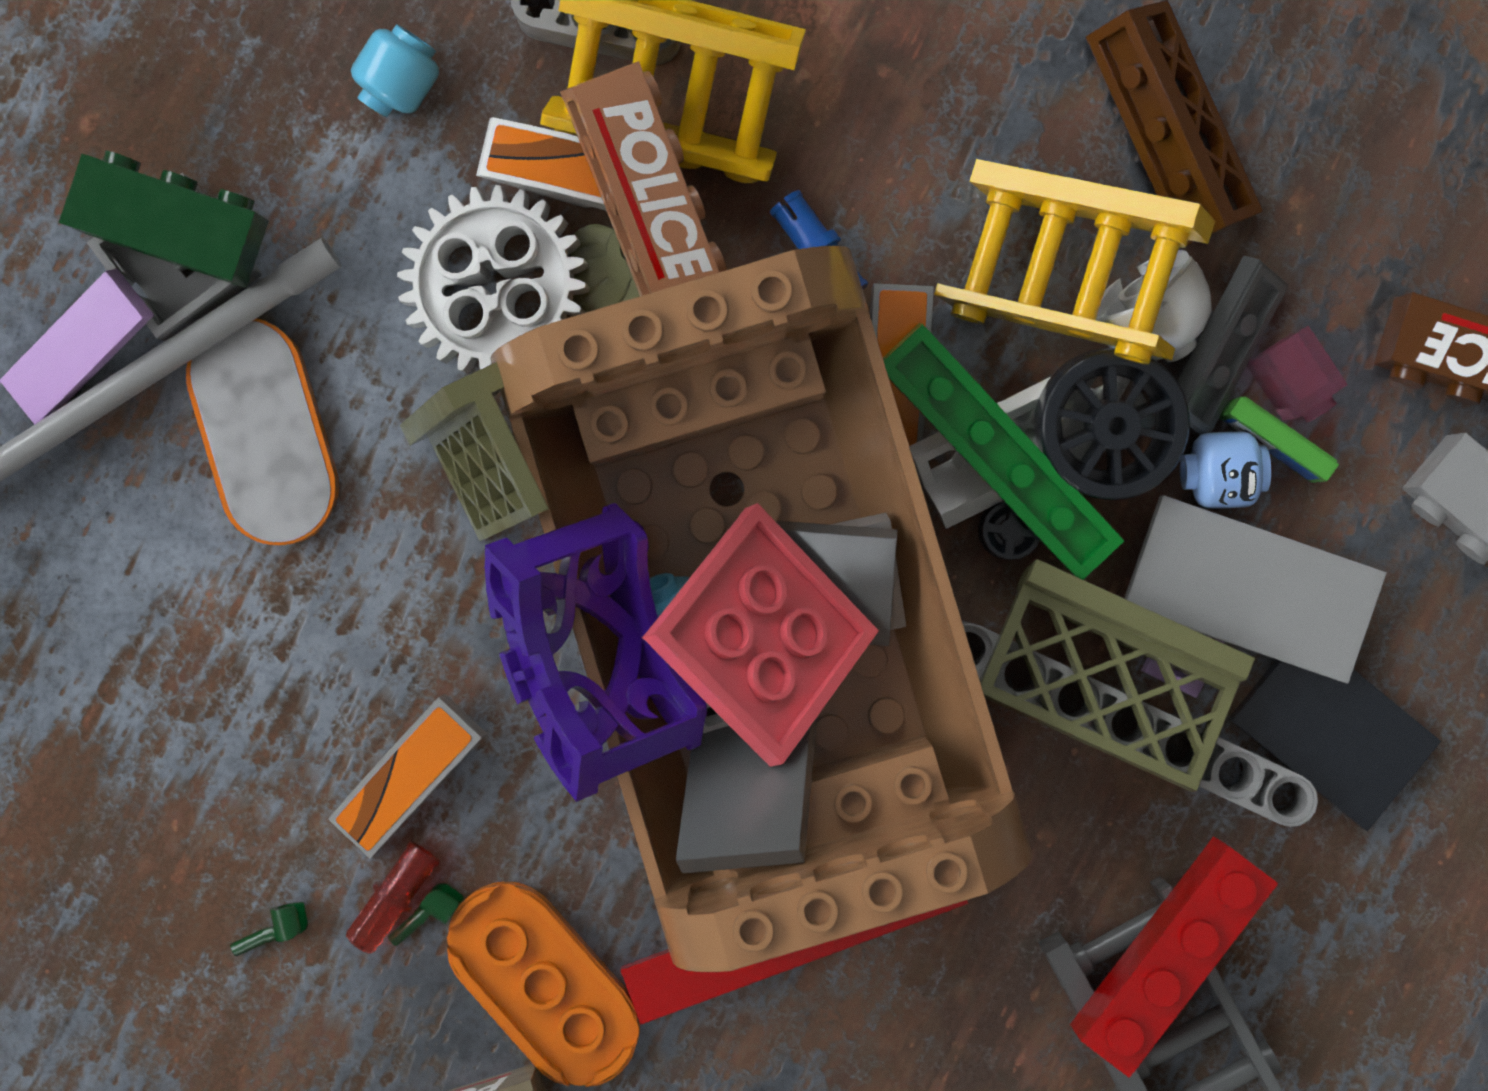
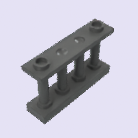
(1076, 962)

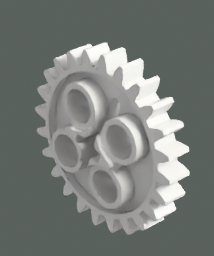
(486, 229)

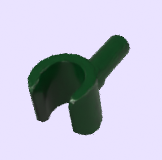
(439, 903)
(287, 922)

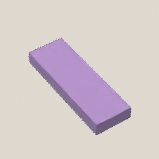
(76, 346)

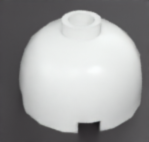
(1182, 311)

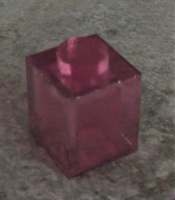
(1297, 376)

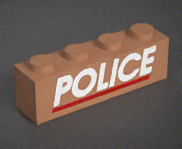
(642, 179)

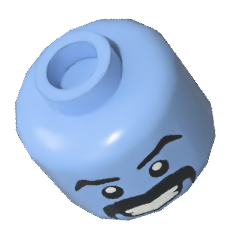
(1226, 470)

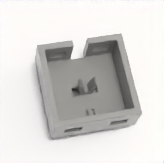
(169, 294)

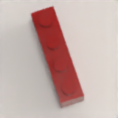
(1172, 956)

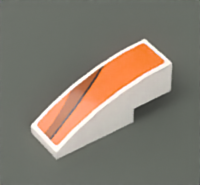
(538, 162)

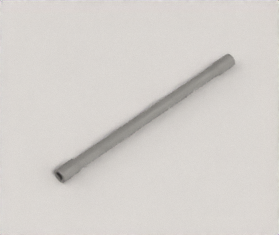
(288, 279)

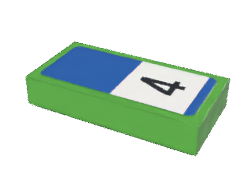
(1280, 439)

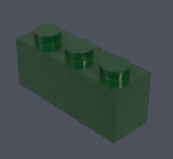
(165, 217)

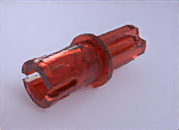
(391, 897)

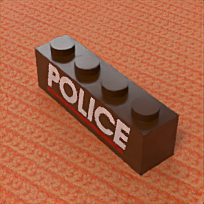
(1436, 345)

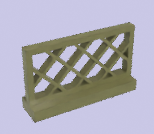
(478, 452)
(1136, 629)

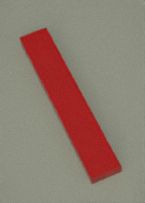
(662, 988)

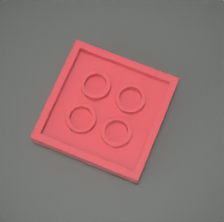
(762, 635)

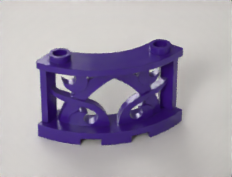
(520, 595)

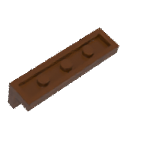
(1166, 122)

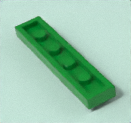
(1000, 452)

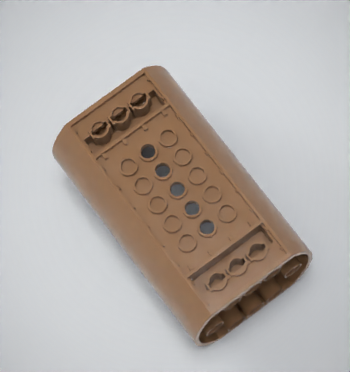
(788, 390)

